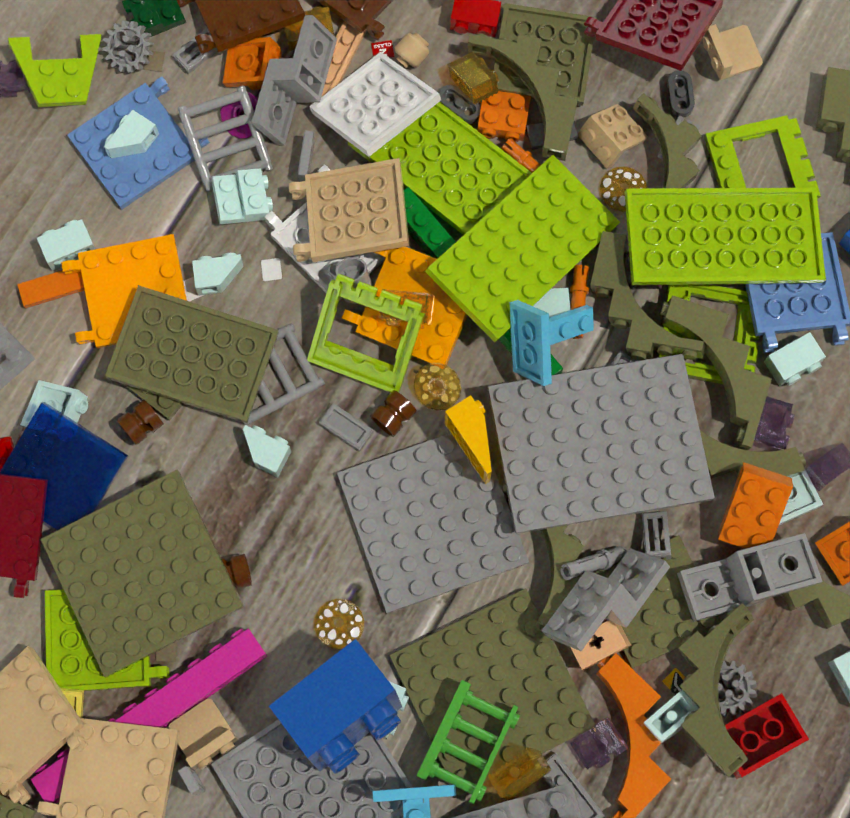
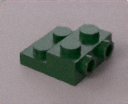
(155, 14)

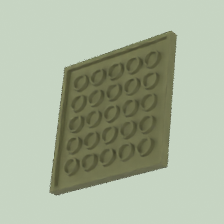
(142, 573)
(506, 666)

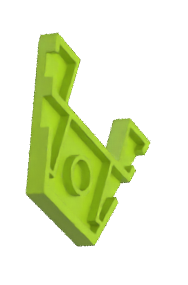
(58, 80)

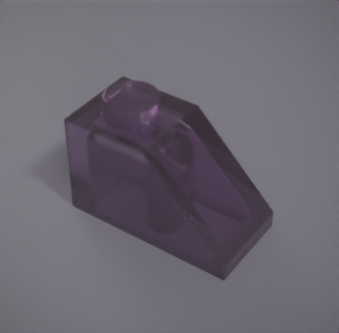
(829, 466)

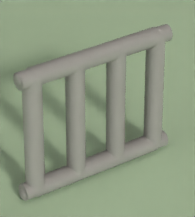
(193, 136)
(292, 393)

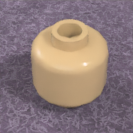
(412, 50)

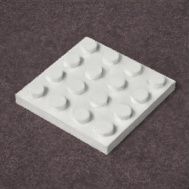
(375, 103)

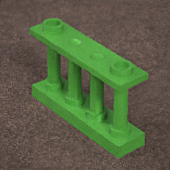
(442, 743)

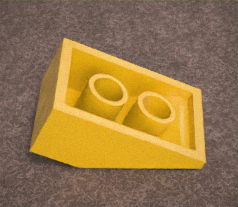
(468, 428)

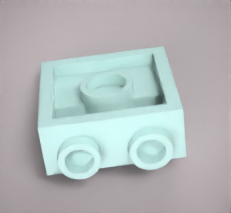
(241, 196)
(64, 399)

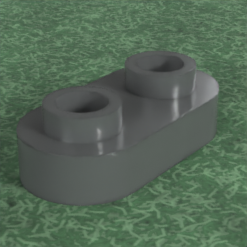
(680, 95)
(460, 104)

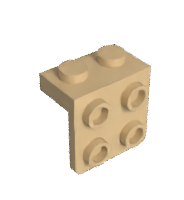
(731, 51)
(611, 134)
(203, 734)

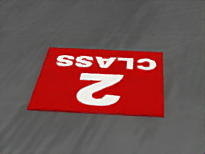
(385, 47)

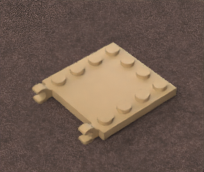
(353, 211)
(32, 722)
(118, 773)

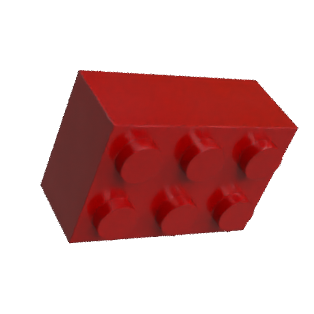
(765, 733)

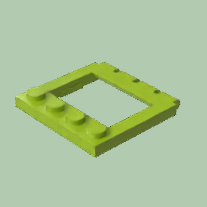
(726, 162)
(743, 330)
(356, 364)

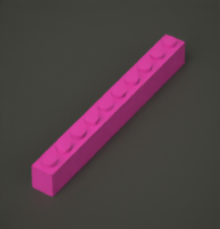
(172, 701)

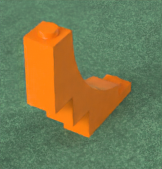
(634, 698)

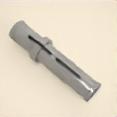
(601, 560)

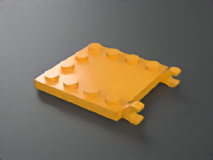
(405, 271)
(113, 277)

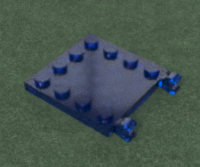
(71, 459)

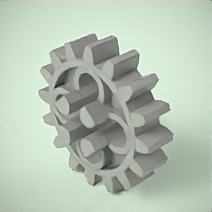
(115, 42)
(744, 685)

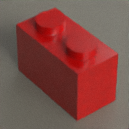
(475, 16)

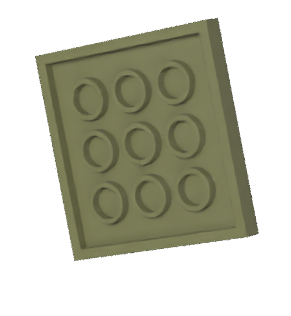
(561, 46)
(665, 615)

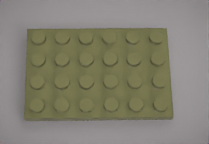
(192, 354)

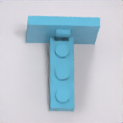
(534, 333)
(413, 798)

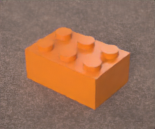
(755, 507)

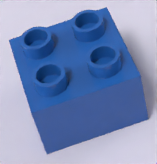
(339, 708)

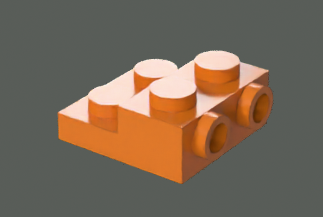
(249, 62)
(504, 116)
(836, 551)

